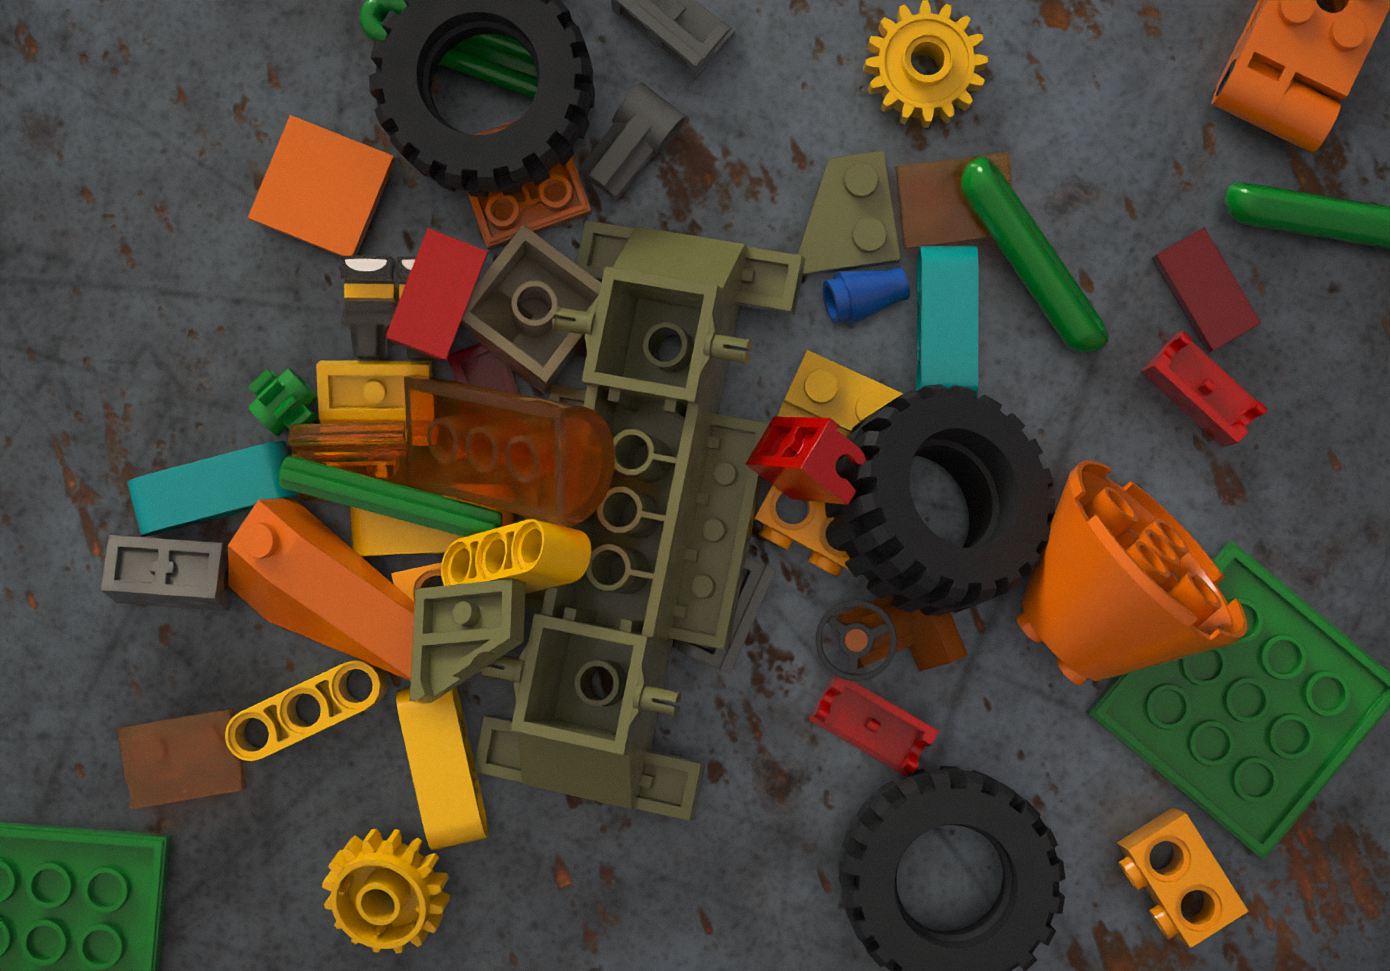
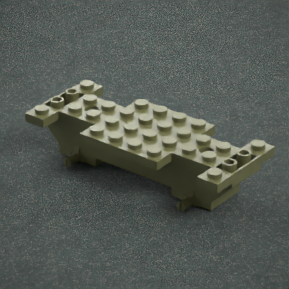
(666, 534)

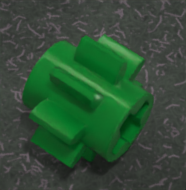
(282, 400)

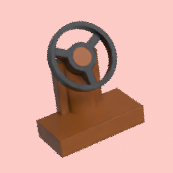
(881, 630)

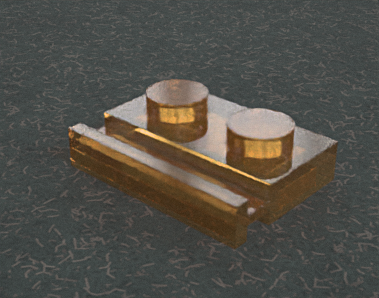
(933, 202)
(362, 448)
(179, 759)

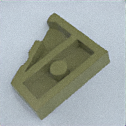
(851, 217)
(462, 632)

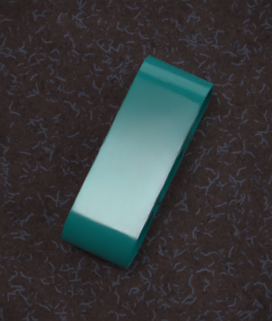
(947, 316)
(208, 488)

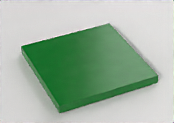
(1255, 722)
(81, 898)

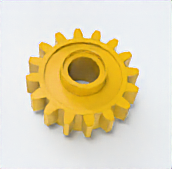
(930, 36)
(378, 918)

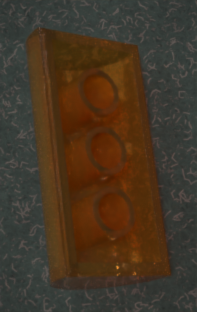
(507, 449)

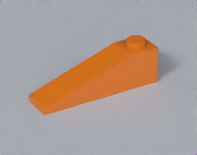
(319, 586)

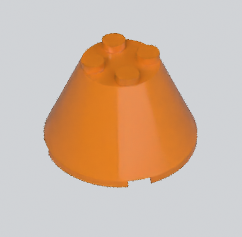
(1123, 584)

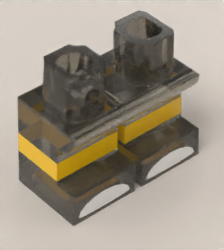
(371, 298)

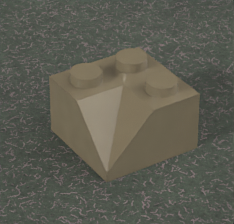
(516, 307)

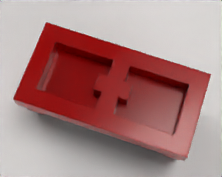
(436, 295)
(1203, 390)
(802, 456)
(872, 724)

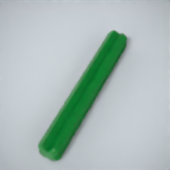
(386, 498)

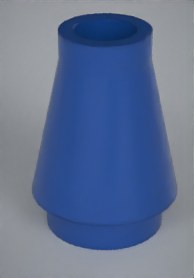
(859, 294)

